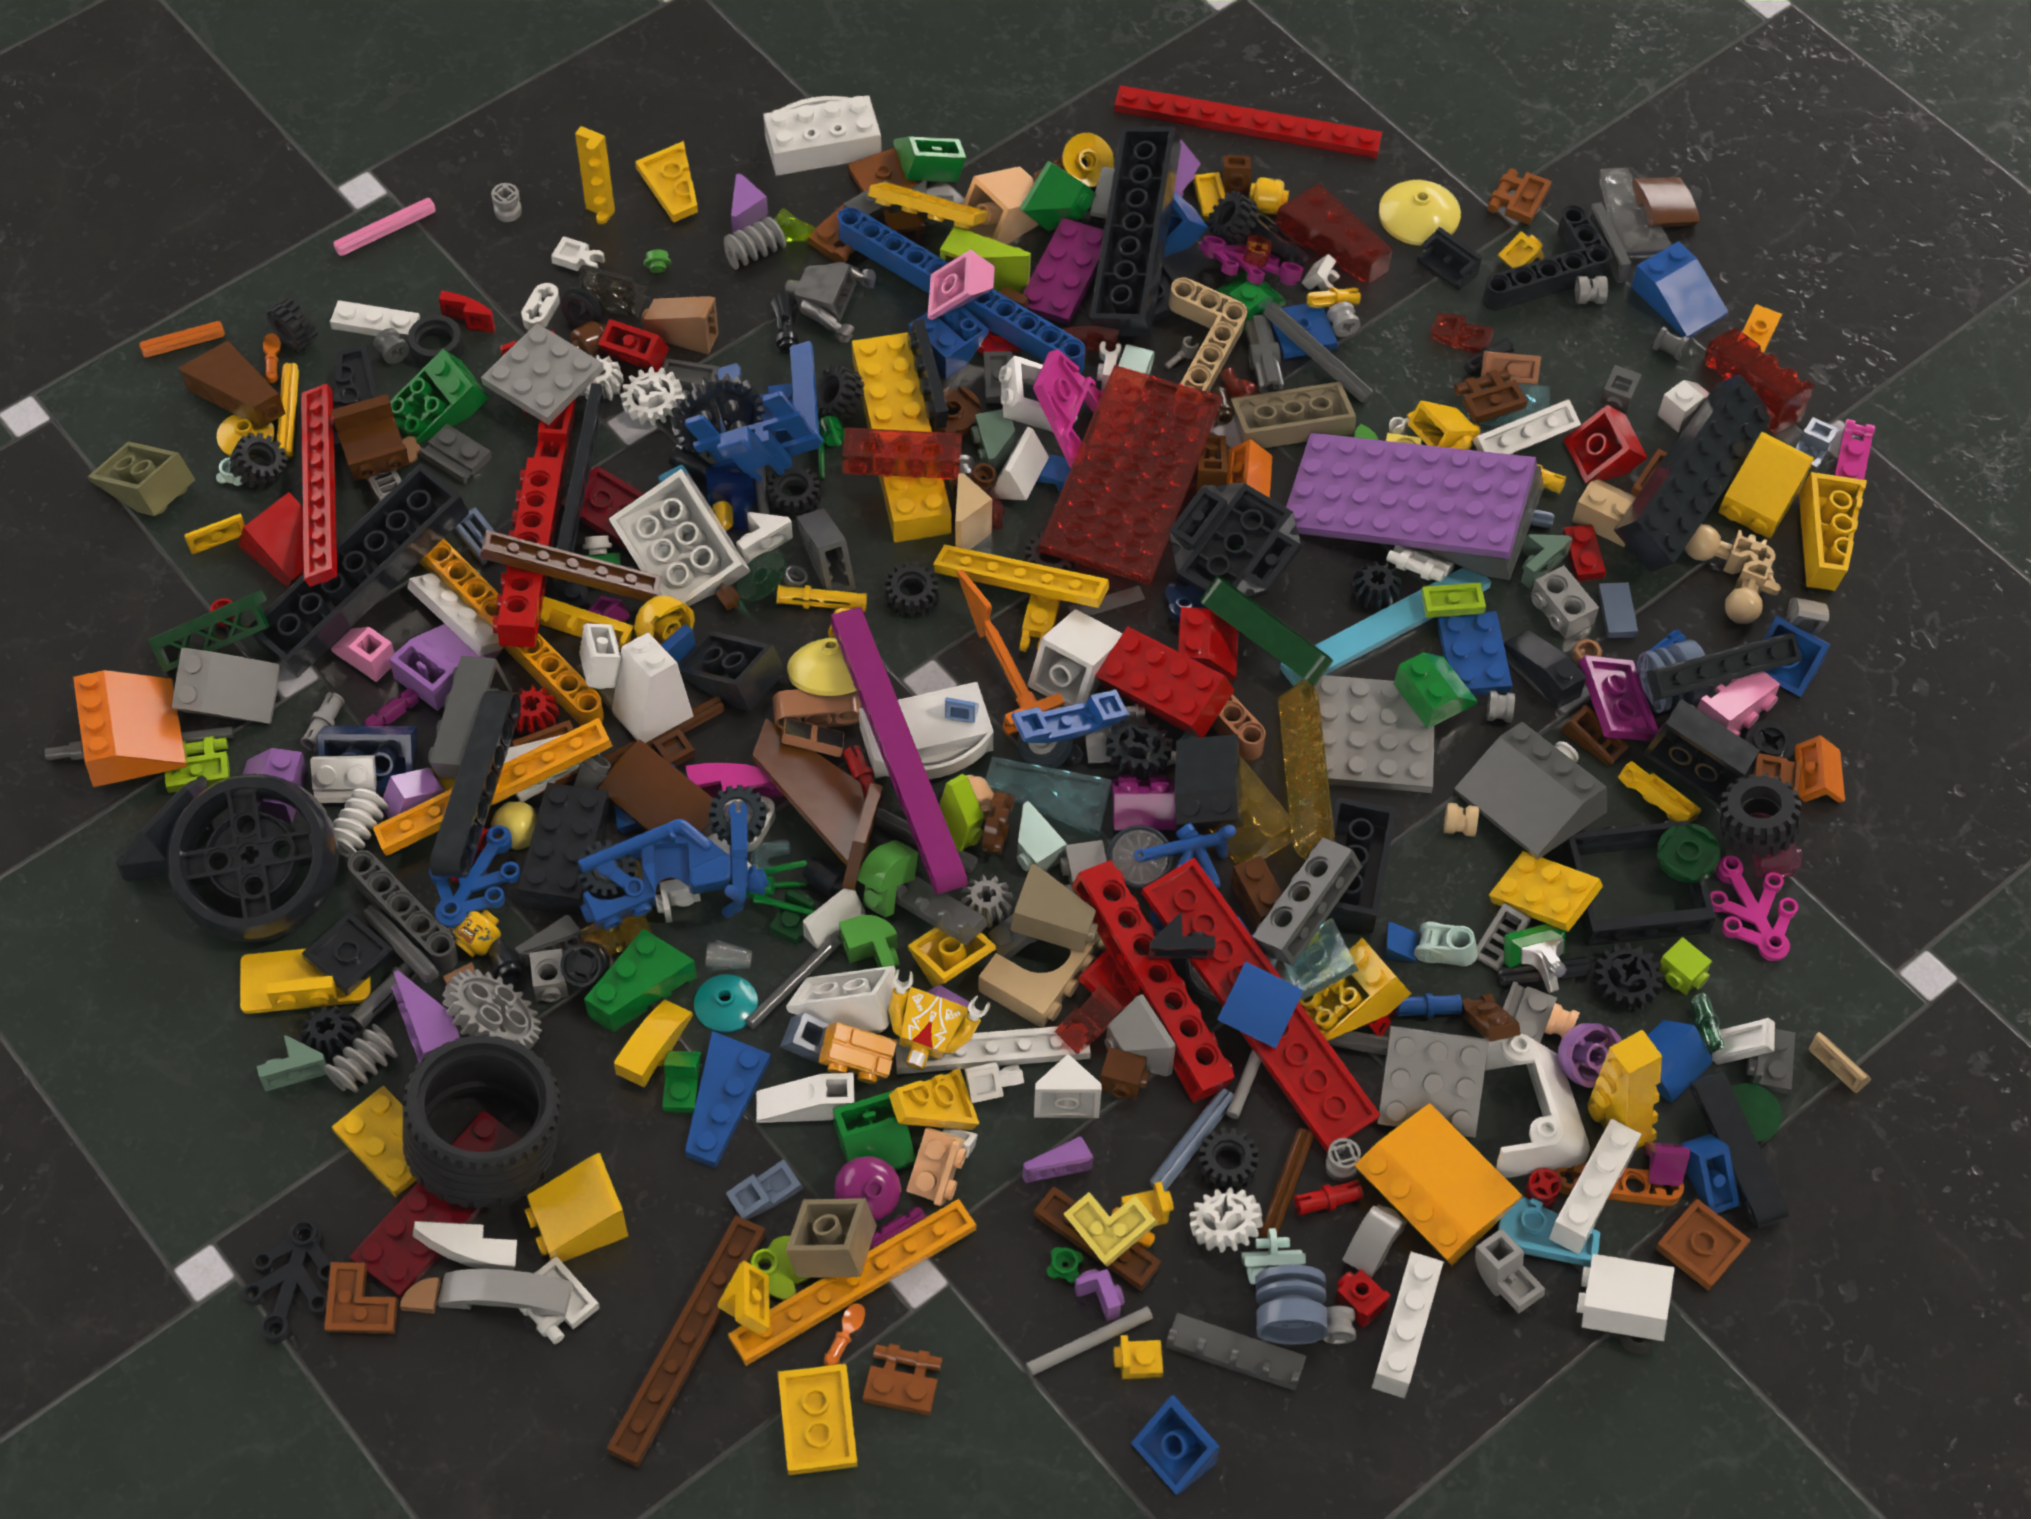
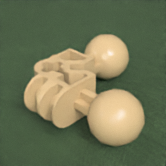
(1742, 556)

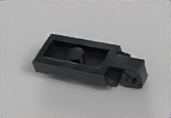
(1282, 242)

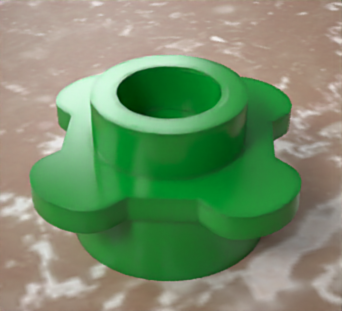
(1061, 1255)

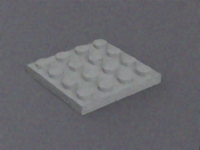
(1373, 736)

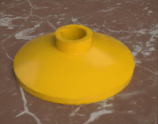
(1094, 151)
(233, 429)

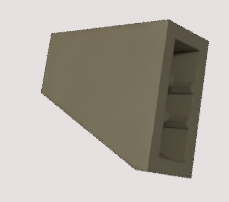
(1053, 912)

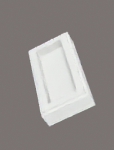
(1746, 1041)

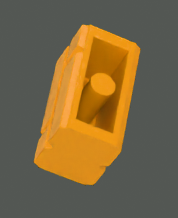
(857, 1052)

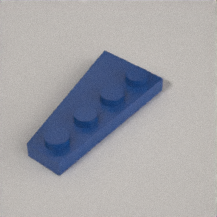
(725, 1090)

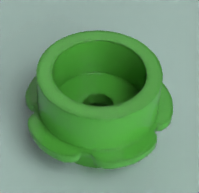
(657, 261)

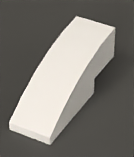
(466, 1245)

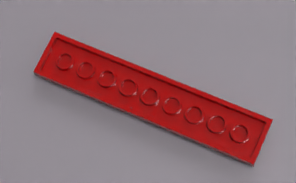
(1303, 1060)

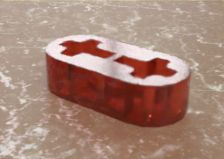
(1257, 250)

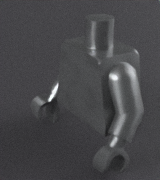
(826, 292)

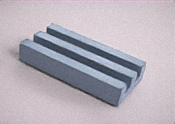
(474, 531)

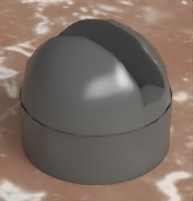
(795, 577)

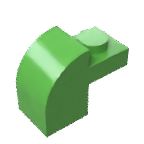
(883, 872)
(869, 937)

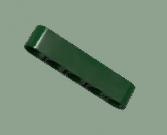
(1266, 630)

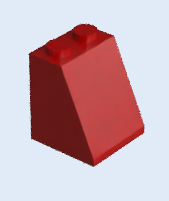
(277, 540)

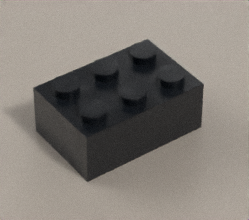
(1700, 751)

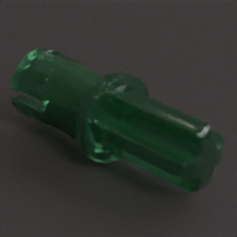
(1707, 1022)

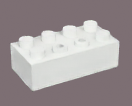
(821, 133)
(935, 736)

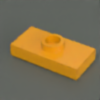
(1762, 325)

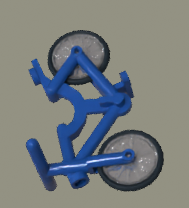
(1147, 855)

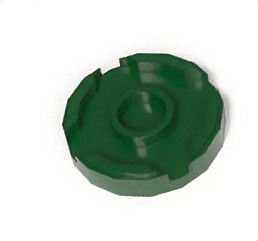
(1688, 853)
(1760, 1110)

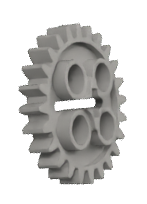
(490, 1008)

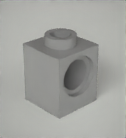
(545, 964)

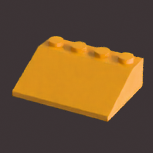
(1439, 1182)

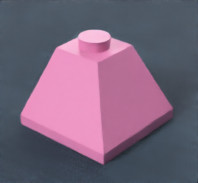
(959, 283)

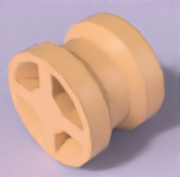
(1561, 1020)

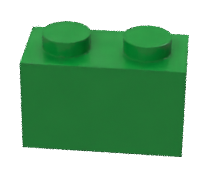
(1432, 688)

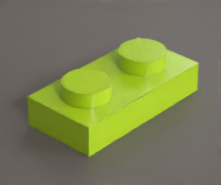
(1453, 600)

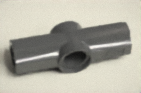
(1264, 354)

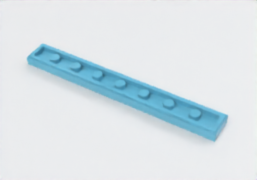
(1382, 626)

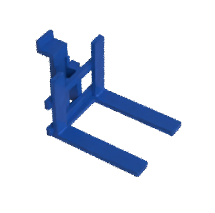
(754, 445)

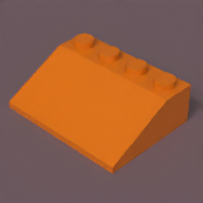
(127, 726)

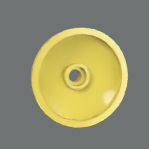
(1416, 209)
(820, 669)

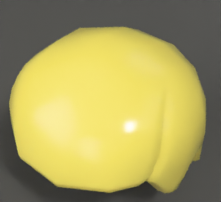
(520, 821)

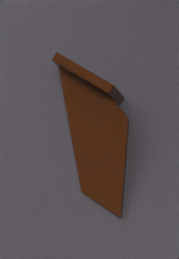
(823, 796)

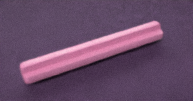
(384, 226)

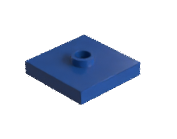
(1314, 322)

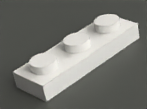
(371, 319)

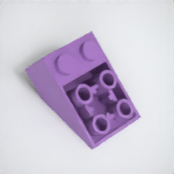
(429, 663)
(423, 1017)

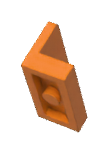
(1250, 465)
(1820, 770)

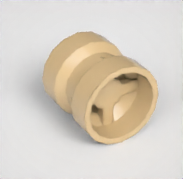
(1461, 819)

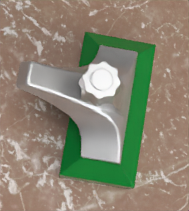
(1540, 948)

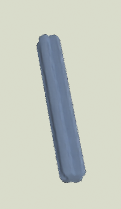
(1192, 1139)

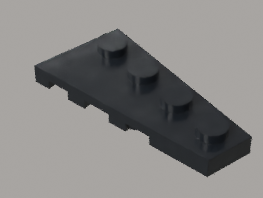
(928, 374)
(353, 381)

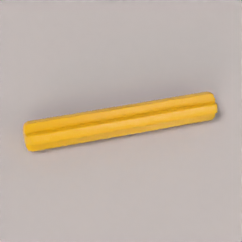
(288, 397)

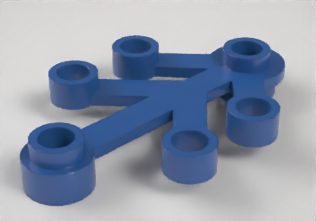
(477, 881)

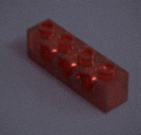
(902, 453)

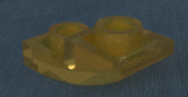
(617, 938)

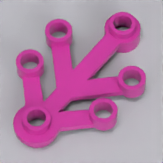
(1754, 912)

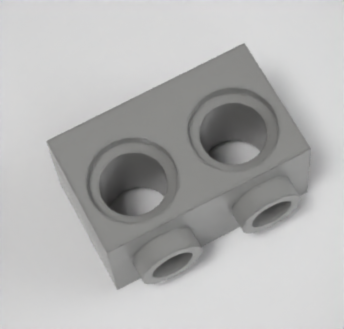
(1566, 599)

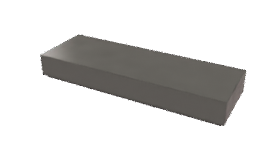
(1619, 260)

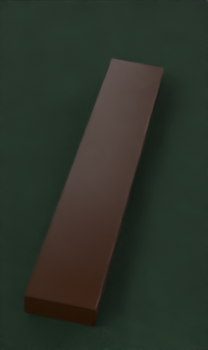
(570, 566)

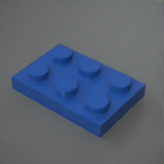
(1476, 651)

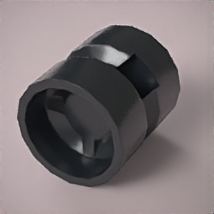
(585, 963)

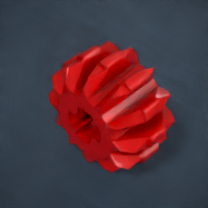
(536, 711)

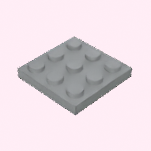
(542, 373)
(1433, 1070)

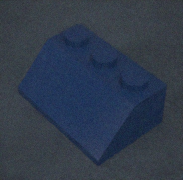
(393, 747)

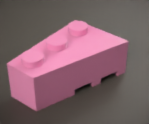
(1741, 701)

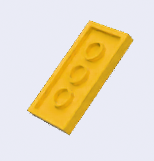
(936, 207)

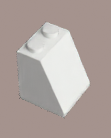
(1071, 658)
(649, 690)

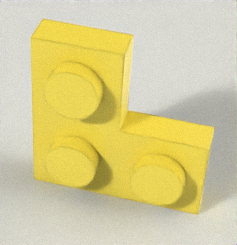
(1110, 1234)

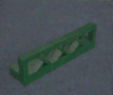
(211, 619)

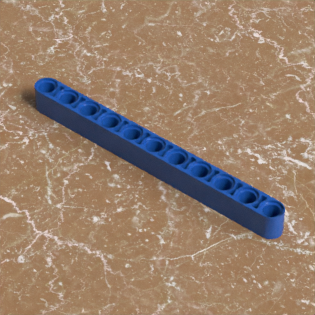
(991, 309)

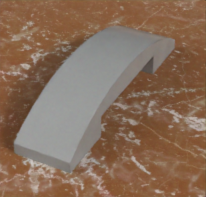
(505, 1289)

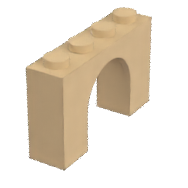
(1036, 994)

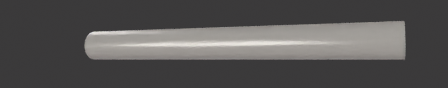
(1089, 1341)

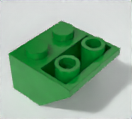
(930, 158)
(873, 1130)

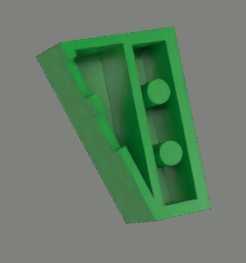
(637, 979)

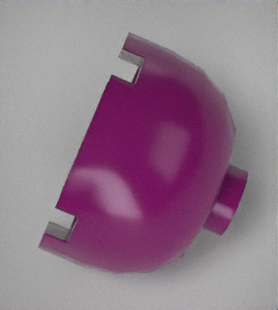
(869, 1179)

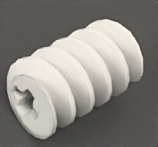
(357, 819)

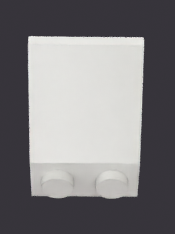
(849, 998)

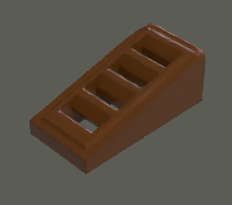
(1582, 738)

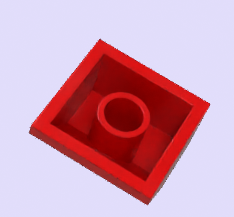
(1605, 446)
(1208, 640)

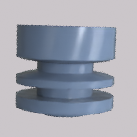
(1663, 657)
(1291, 1305)

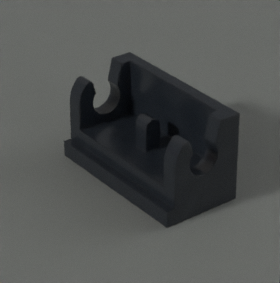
(1449, 259)

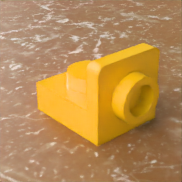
(1521, 251)
(1156, 1201)
(1139, 1358)

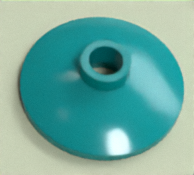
(725, 1015)

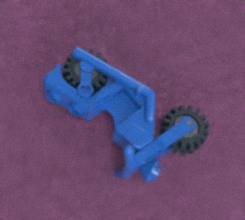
(678, 853)

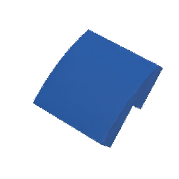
(1260, 1005)

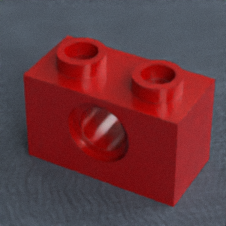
(633, 345)

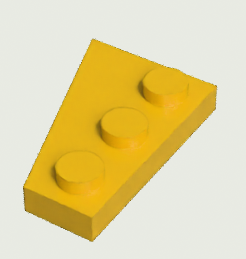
(670, 180)

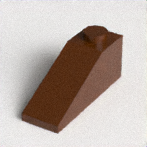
(1213, 464)

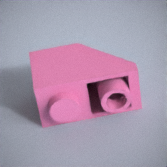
(365, 651)

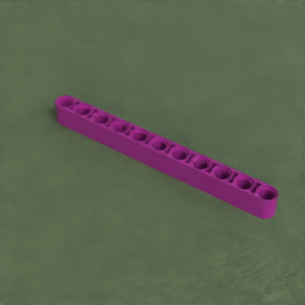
(898, 751)

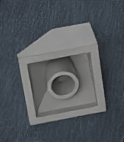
(1142, 1033)

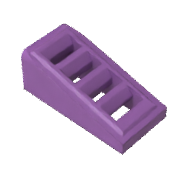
(1061, 1161)

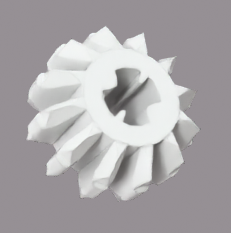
(609, 378)

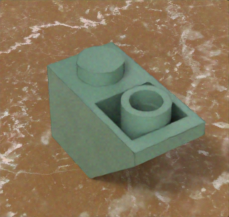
(994, 437)

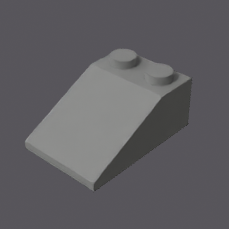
(225, 686)

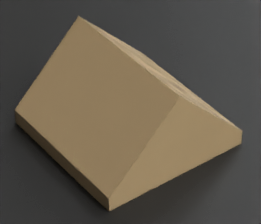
(972, 514)

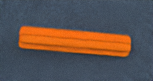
(182, 339)

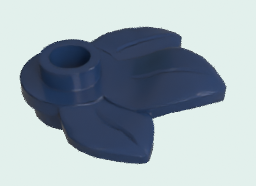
(1182, 596)

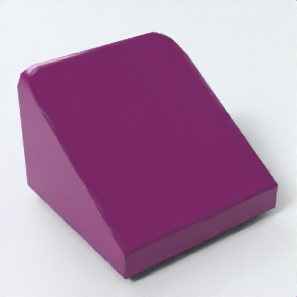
(610, 608)

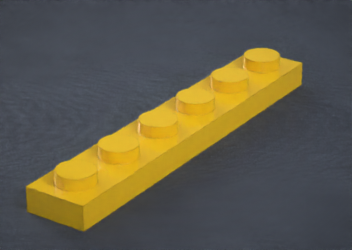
(1022, 576)

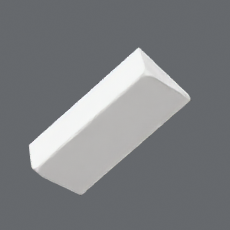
(826, 919)

